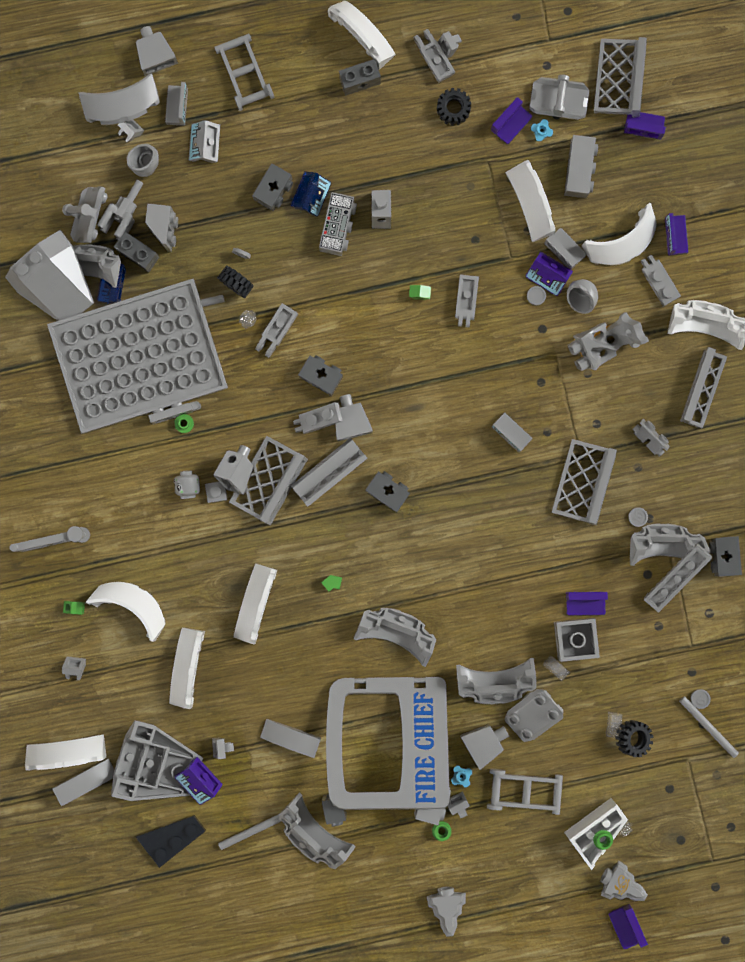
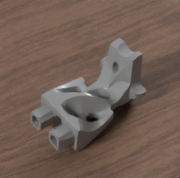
(594, 340)

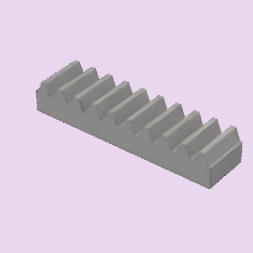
(677, 577)

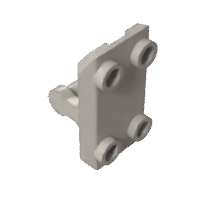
(559, 97)
(86, 214)
(534, 715)

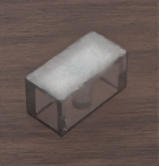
(556, 668)
(613, 724)

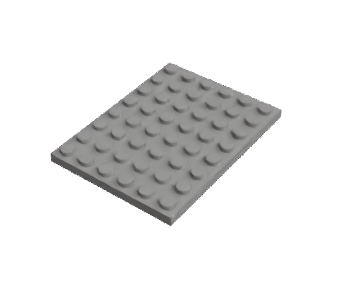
(137, 356)

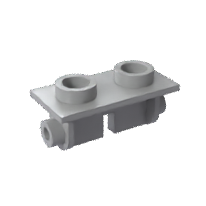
(657, 441)

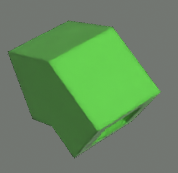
(420, 292)
(332, 582)
(74, 607)

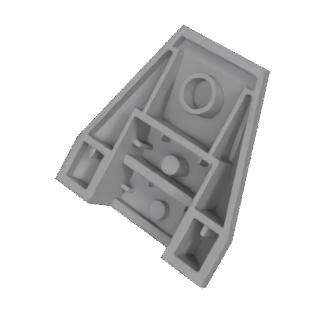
(52, 278)
(150, 764)

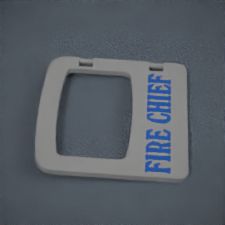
(424, 744)

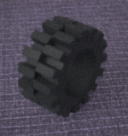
(453, 118)
(235, 281)
(643, 738)

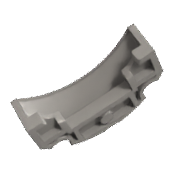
(120, 104)
(98, 262)
(663, 541)
(399, 629)
(497, 686)
(311, 837)

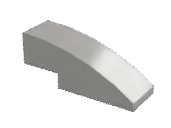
(290, 738)
(84, 782)

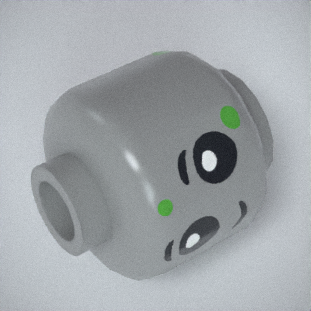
(187, 485)

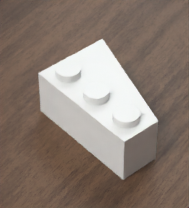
(581, 835)

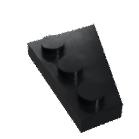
(170, 839)

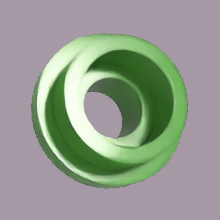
(190, 423)
(441, 837)
(605, 844)

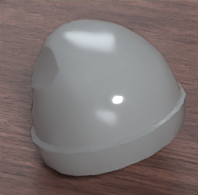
(143, 160)
(582, 296)

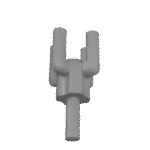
(121, 213)

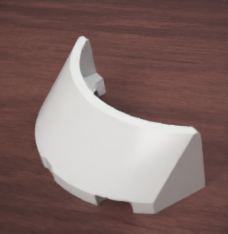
(363, 31)
(532, 200)
(626, 247)
(708, 319)
(135, 600)
(254, 603)
(185, 667)
(65, 753)

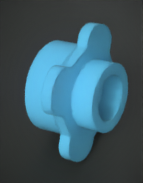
(542, 125)
(461, 771)

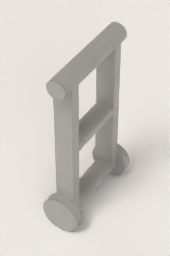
(267, 91)
(74, 534)
(498, 805)

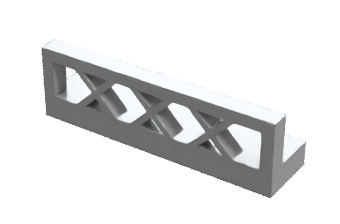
(698, 385)
(329, 472)

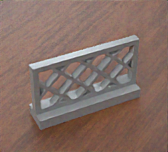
(636, 81)
(284, 484)
(600, 486)

